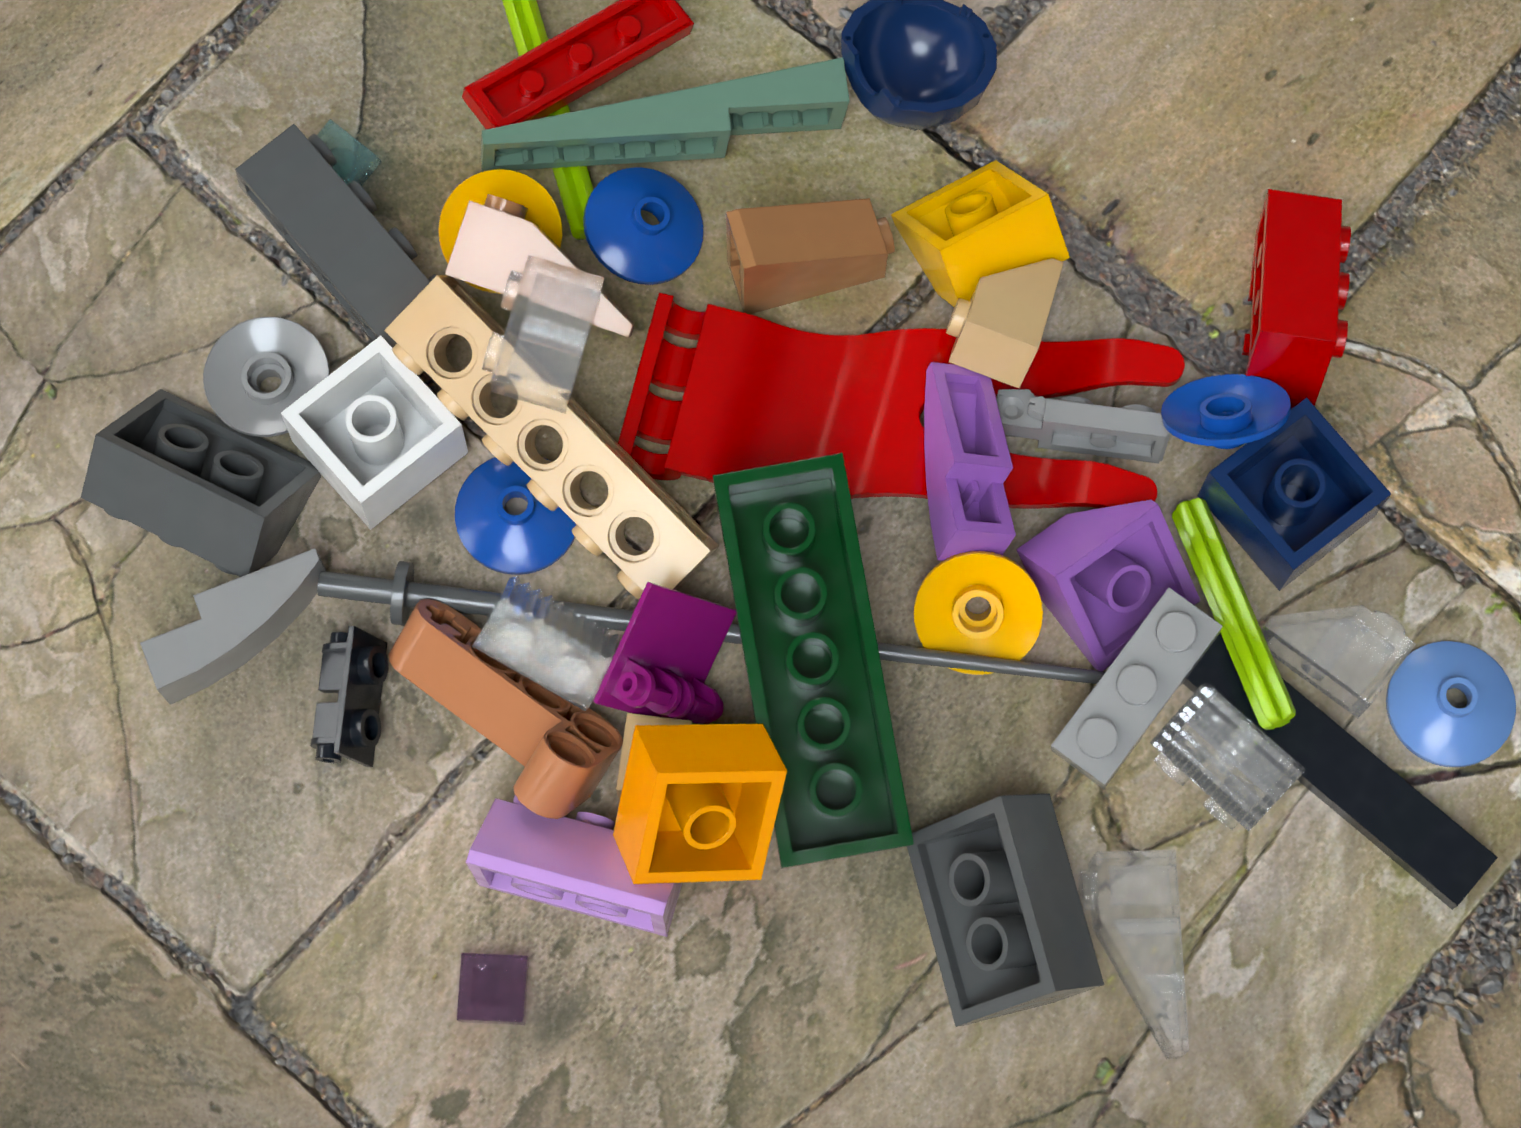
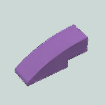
(965, 463)

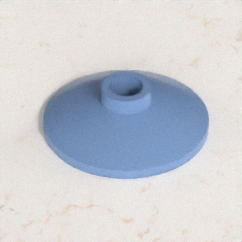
(1431, 724)

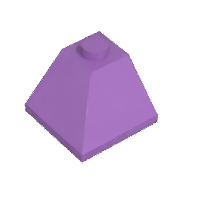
(1106, 574)

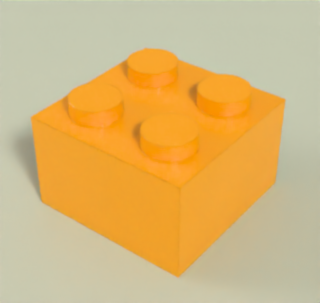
(698, 803)

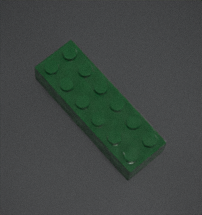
(813, 658)

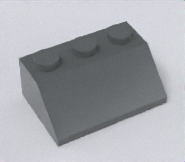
(198, 482)
(1003, 908)

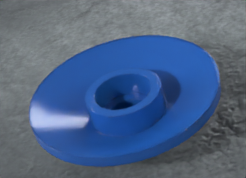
(629, 244)
(1226, 410)
(503, 540)

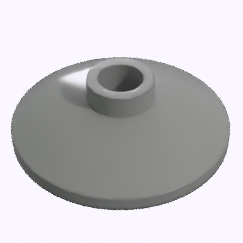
(247, 357)

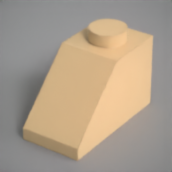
(1004, 321)

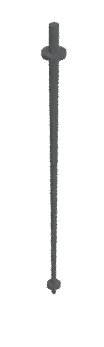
(480, 603)

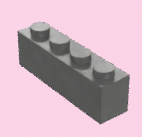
(333, 229)

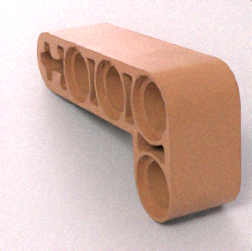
(554, 740)

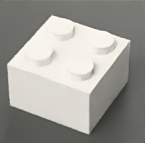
(375, 432)

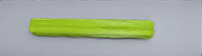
(1233, 611)

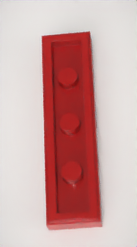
(576, 61)

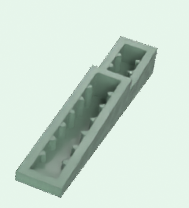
(677, 123)

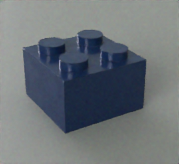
(1293, 495)

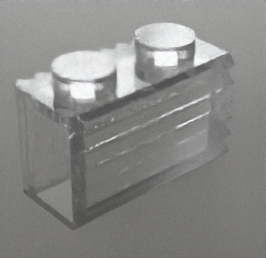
(547, 643)
(1225, 758)

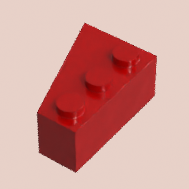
(1297, 292)

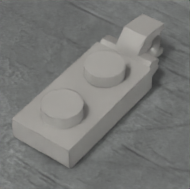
(1082, 427)

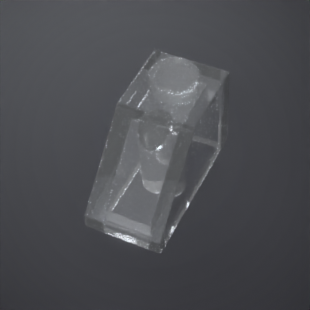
(1340, 651)

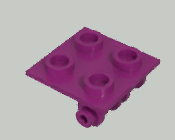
(668, 657)

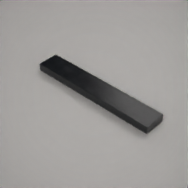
(1362, 788)

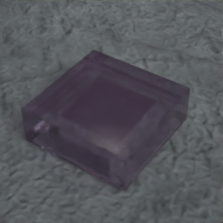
(492, 988)

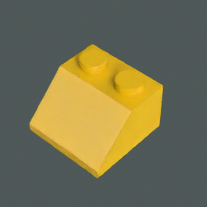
(980, 229)

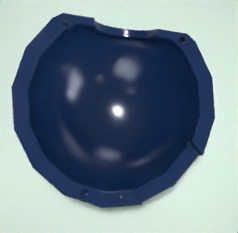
(917, 60)

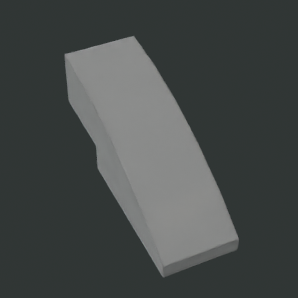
(233, 626)

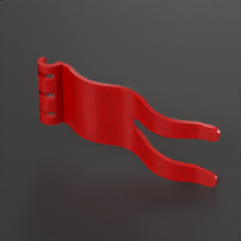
(794, 395)

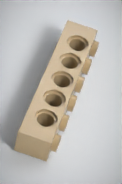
(678, 542)

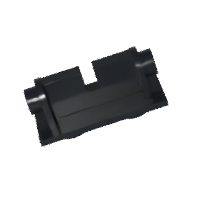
(355, 669)

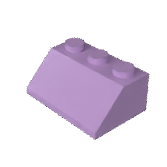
(566, 867)

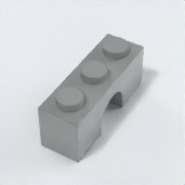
(1136, 688)

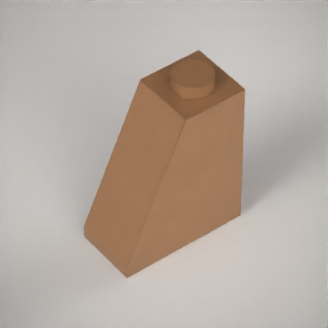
(804, 250)

